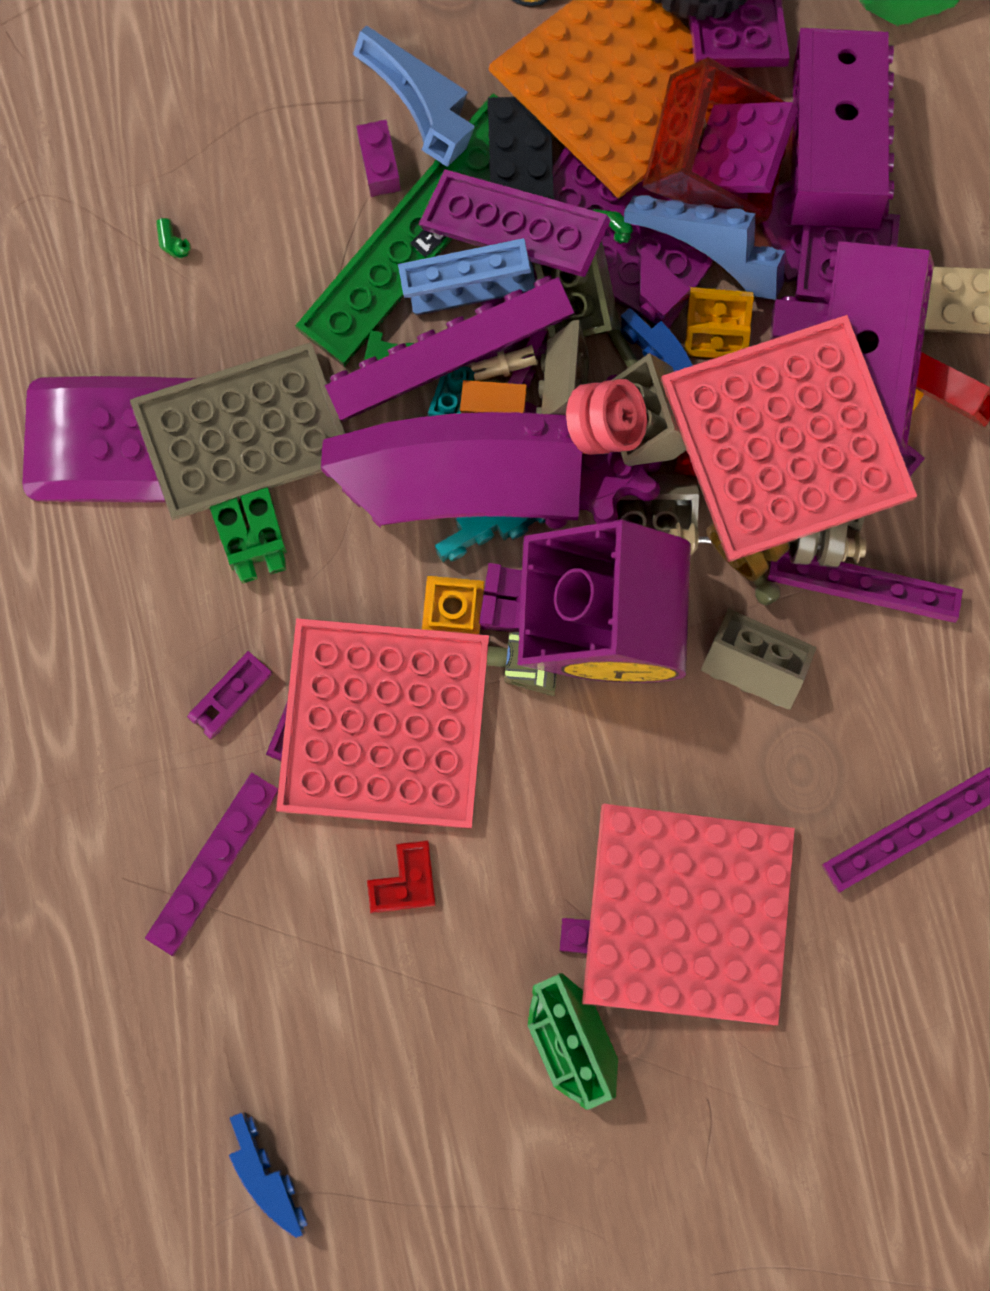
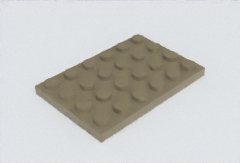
(237, 429)

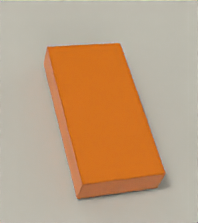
(492, 397)

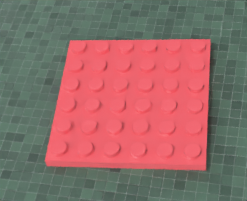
(788, 438)
(383, 723)
(688, 915)

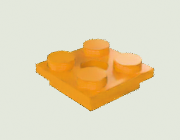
(443, 588)

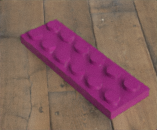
(494, 214)

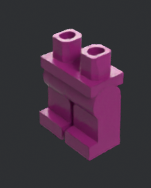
(501, 599)

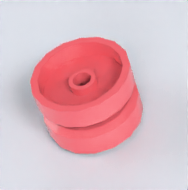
(606, 417)

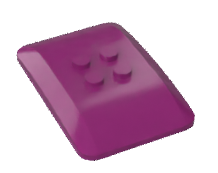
(87, 440)

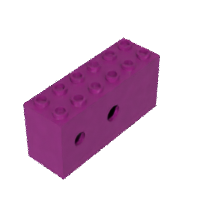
(842, 128)
(887, 304)

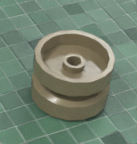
(826, 544)

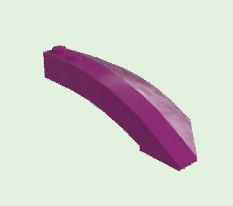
(459, 467)

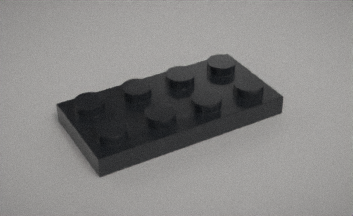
(519, 148)

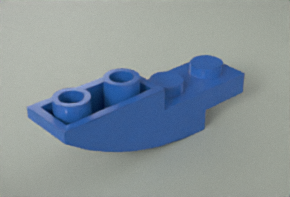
(657, 341)
(270, 1191)

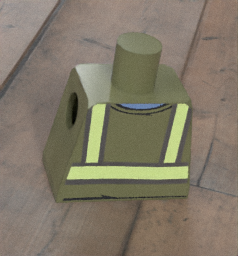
(517, 675)

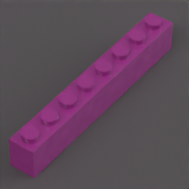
(449, 349)

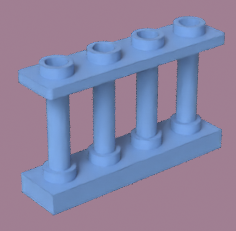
(467, 276)

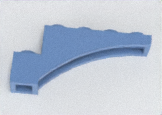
(426, 93)
(720, 234)

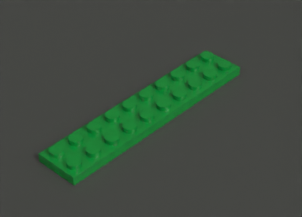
(371, 280)

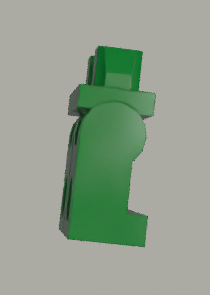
(253, 544)

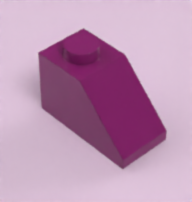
(659, 289)

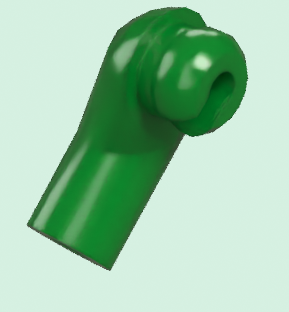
(617, 223)
(168, 242)

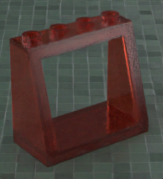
(680, 130)

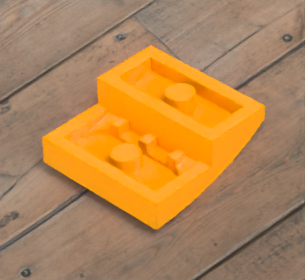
(717, 322)

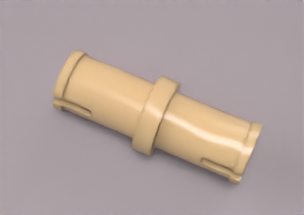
(504, 363)

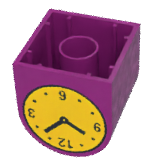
(605, 603)

